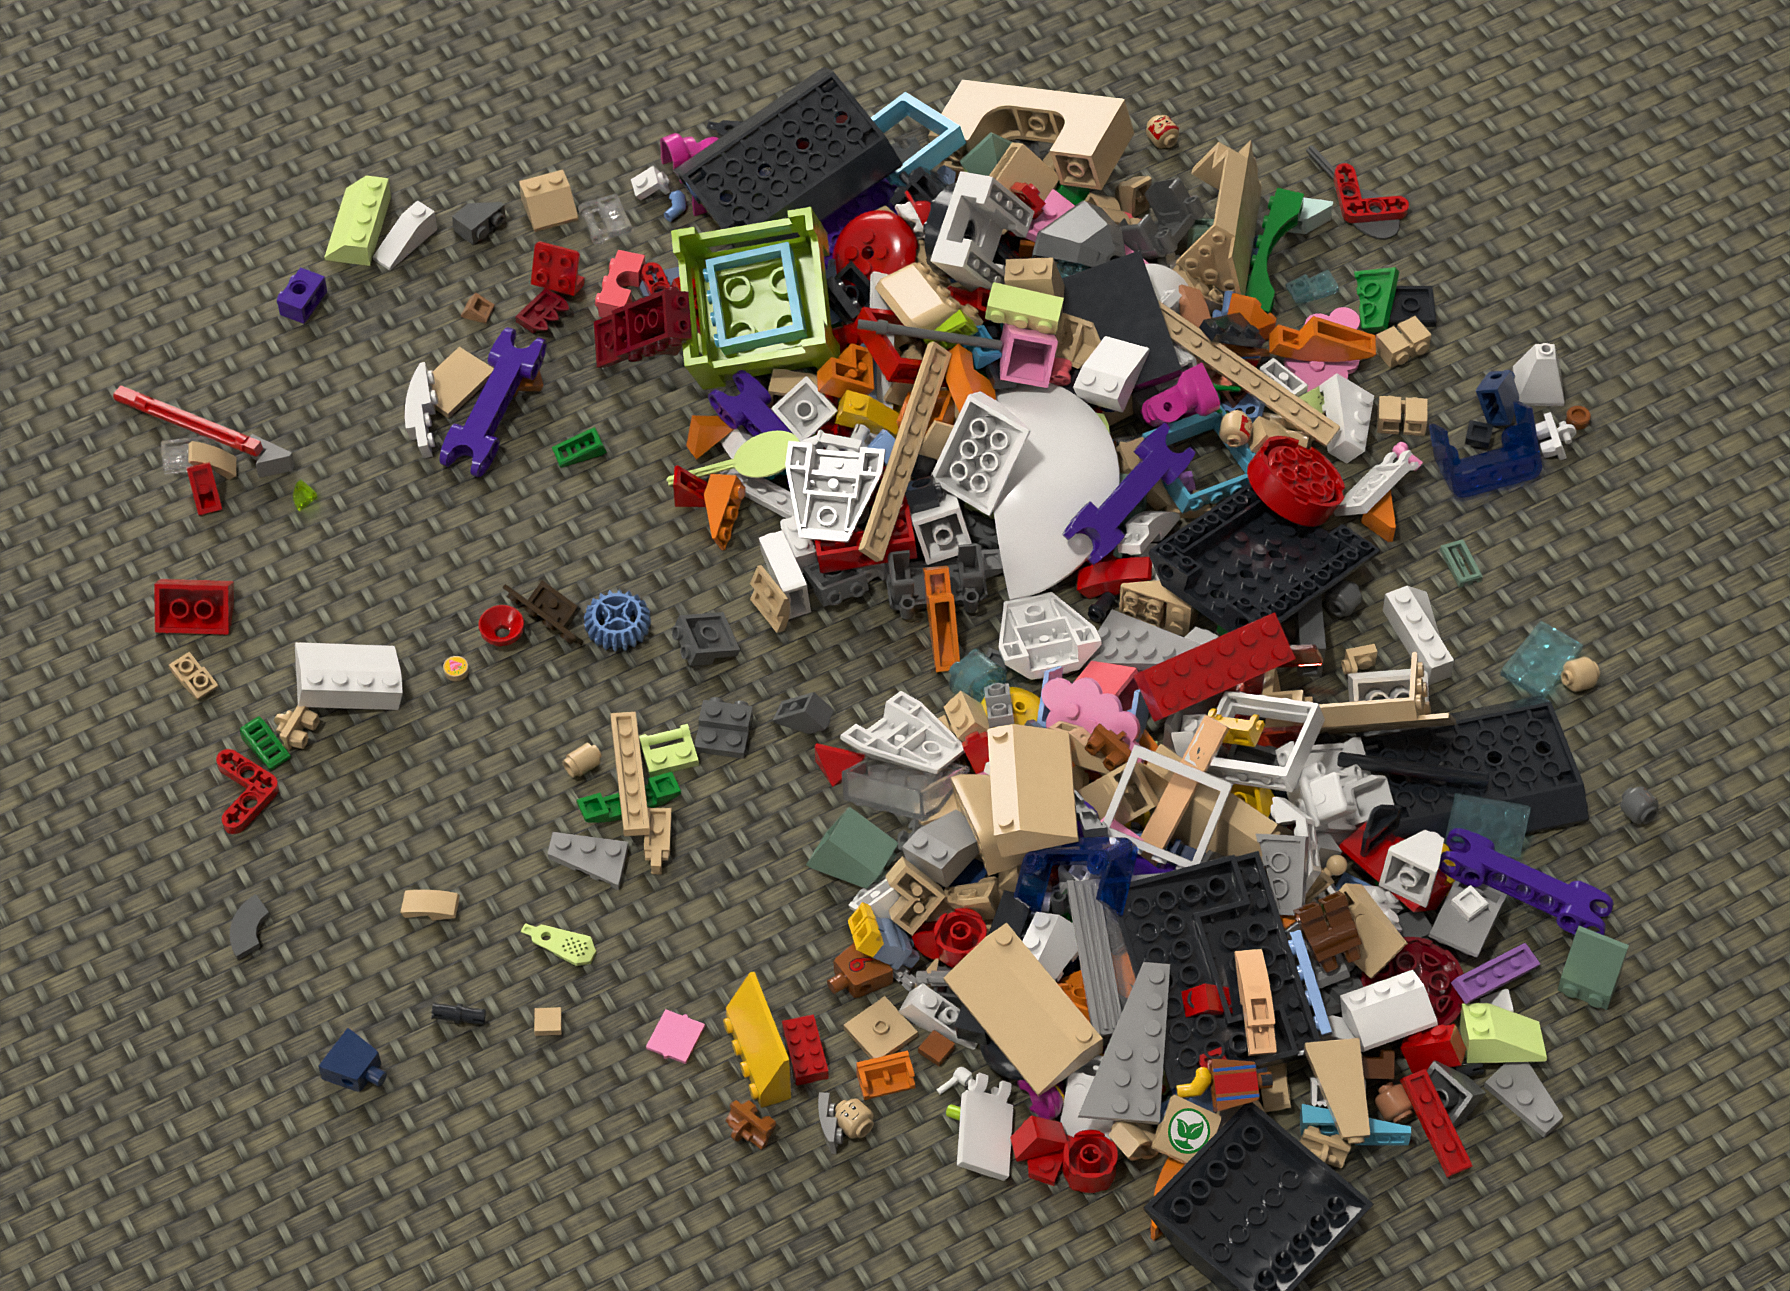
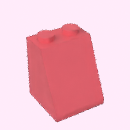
(1113, 680)

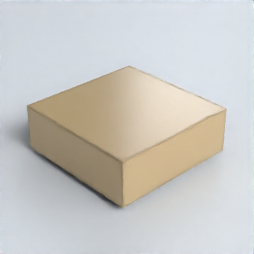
(548, 1021)

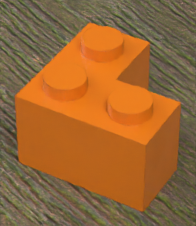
(848, 372)

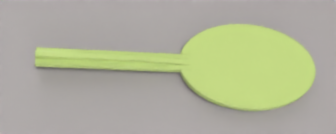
(756, 458)

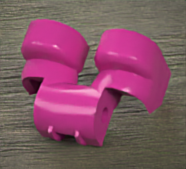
(680, 150)
(1189, 397)

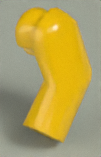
(1198, 1085)

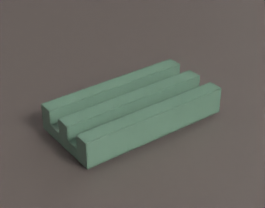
(1460, 580)

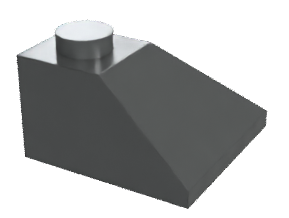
(1456, 1091)

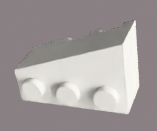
(1351, 410)

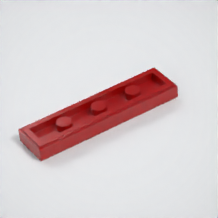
(1436, 1123)

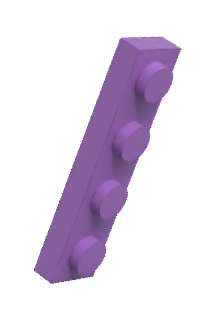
(1495, 973)

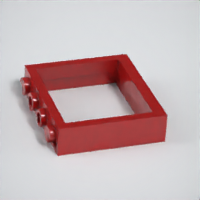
(885, 355)

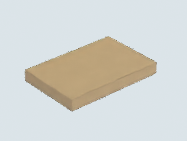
(458, 380)

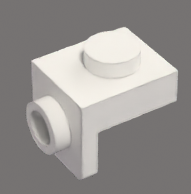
(649, 182)

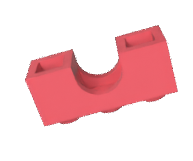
(623, 271)

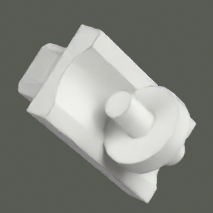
(1563, 433)

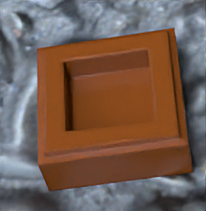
(936, 1048)

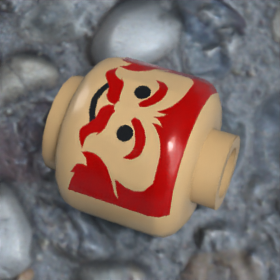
(1162, 131)
(1235, 428)

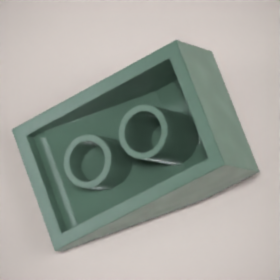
(1593, 968)

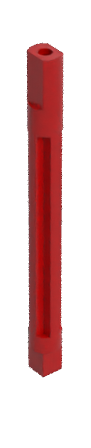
(188, 421)

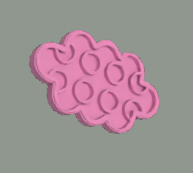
(1315, 372)
(1088, 706)

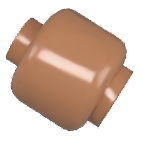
(1393, 1103)

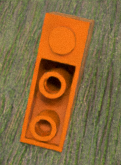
(722, 502)

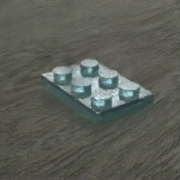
(1541, 659)
(1497, 820)

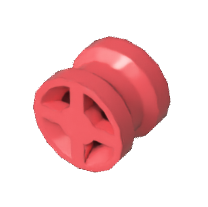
(1060, 372)

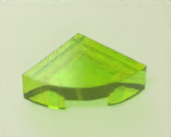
(303, 495)

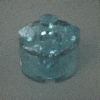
(974, 674)

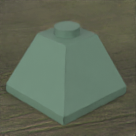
(985, 155)

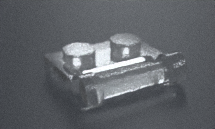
(612, 215)

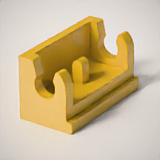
(1240, 731)

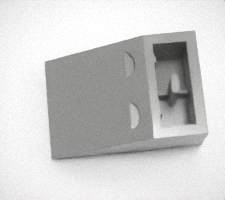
(1456, 931)

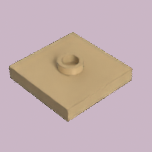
(880, 1029)

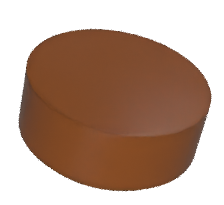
(1578, 416)

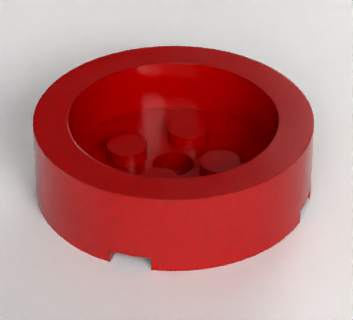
(1296, 481)

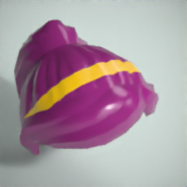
(1048, 1104)

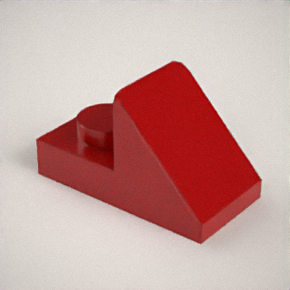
(204, 488)

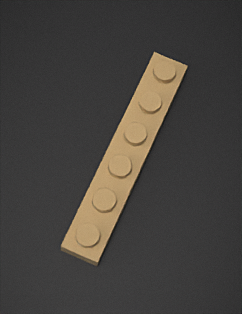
(629, 774)

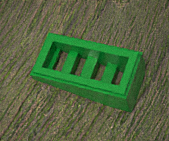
(577, 441)
(256, 730)

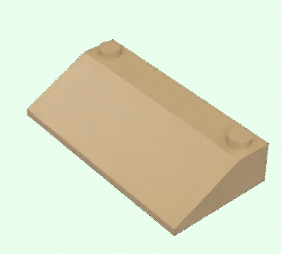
(1031, 788)
(1024, 1010)

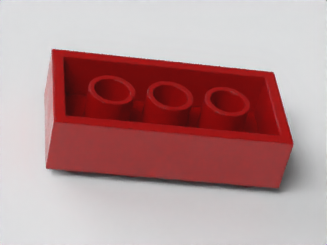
(805, 1050)

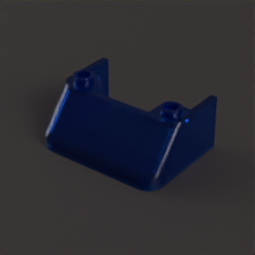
(1512, 464)
(1105, 857)

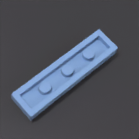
(1306, 973)

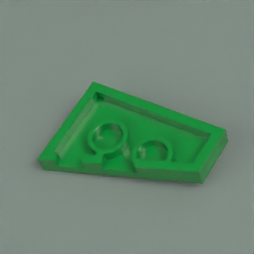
(1376, 297)

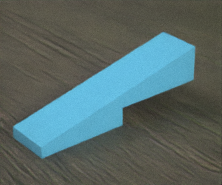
(1380, 1131)

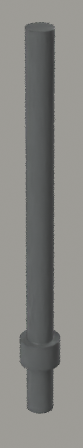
(882, 327)

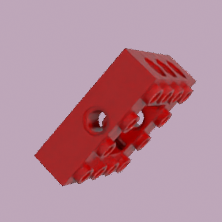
(841, 555)

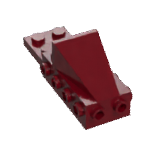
(644, 328)

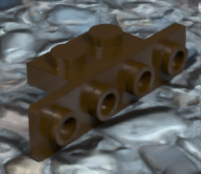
(550, 605)

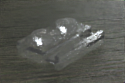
(176, 453)

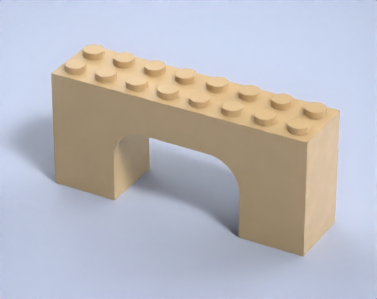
(1085, 128)

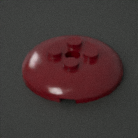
(1434, 969)

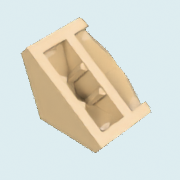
(1076, 339)

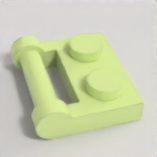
(670, 757)

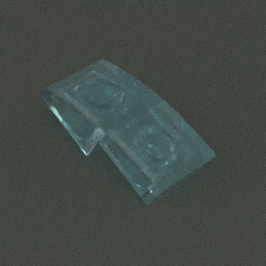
(1310, 289)

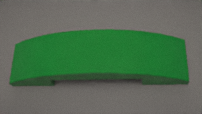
(607, 809)

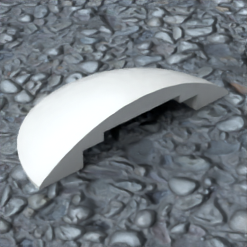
(1056, 474)

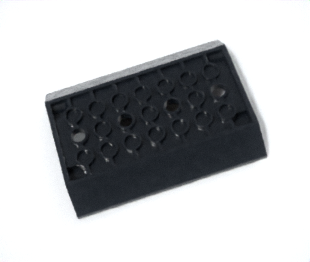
(825, 176)
(1238, 542)
(1504, 731)

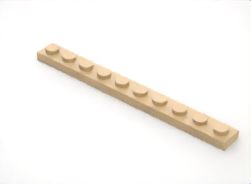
(1249, 378)
(905, 452)

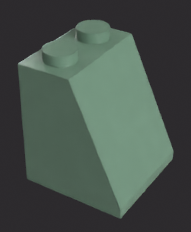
(854, 850)

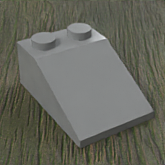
(942, 847)

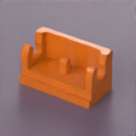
(885, 1075)

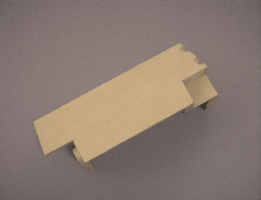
(1226, 247)
(1367, 715)
(1236, 826)

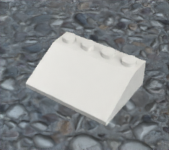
(981, 452)
(348, 676)

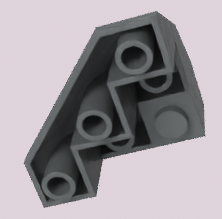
(1081, 237)

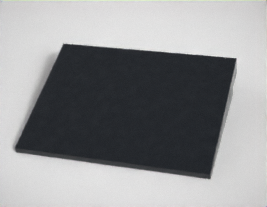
(1122, 307)
(1196, 925)

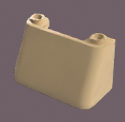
(975, 802)

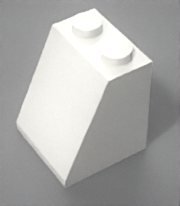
(941, 529)

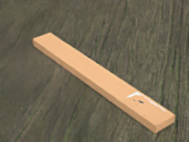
(1182, 789)

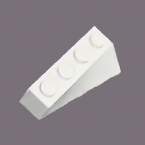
(1415, 625)
(1052, 942)

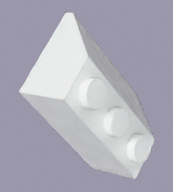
(1381, 685)
(1388, 1010)

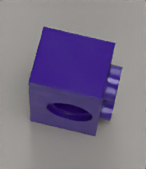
(301, 295)

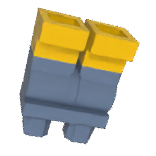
(882, 938)

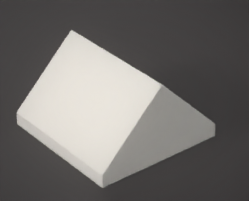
(804, 409)

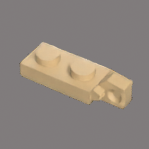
(658, 842)

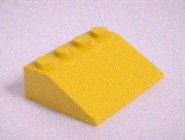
(758, 1044)

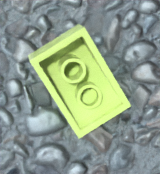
(1500, 1035)

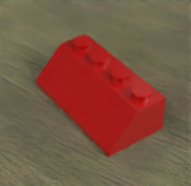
(1374, 864)

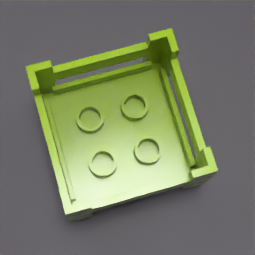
(757, 299)

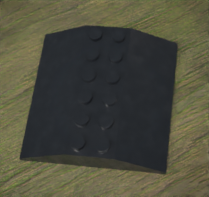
(1256, 1206)

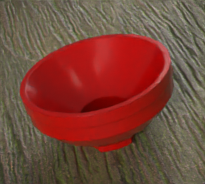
(501, 618)

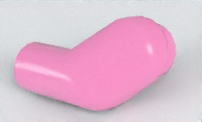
(1400, 447)

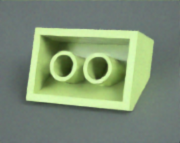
(1024, 308)

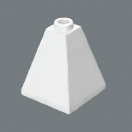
(1539, 377)
(1413, 867)

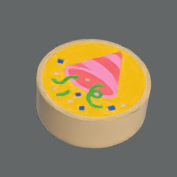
(455, 668)

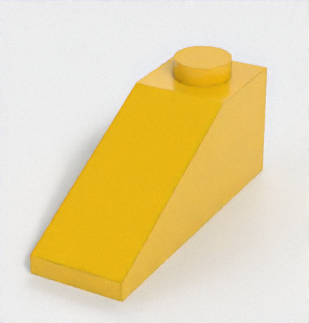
(867, 411)

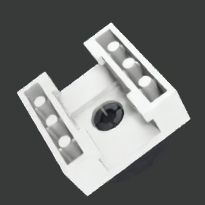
(967, 228)

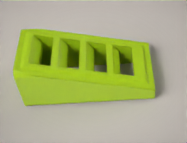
(959, 324)

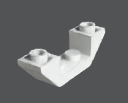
(1287, 813)

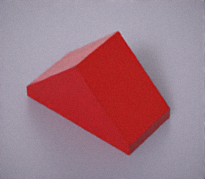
(688, 489)
(1205, 1000)
(1037, 1138)

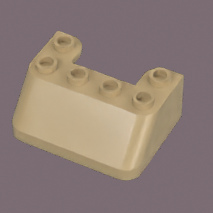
(921, 297)

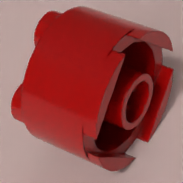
(958, 934)
(1090, 1161)

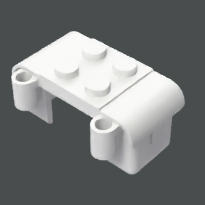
(1342, 798)

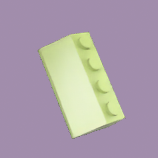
(359, 221)

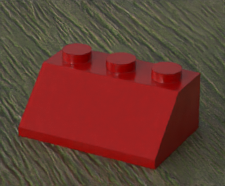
(193, 606)

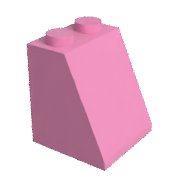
(1027, 356)

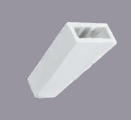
(785, 572)

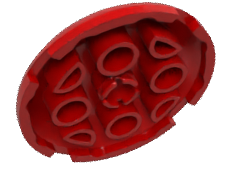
(880, 232)

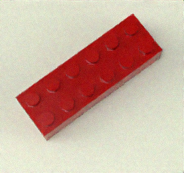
(1214, 667)

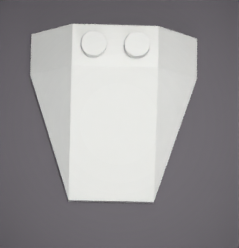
(831, 488)
(1045, 634)
(907, 737)

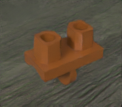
(1110, 745)
(749, 1126)

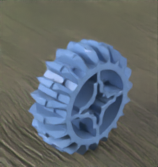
(616, 611)

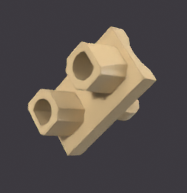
(291, 726)
(1329, 1149)

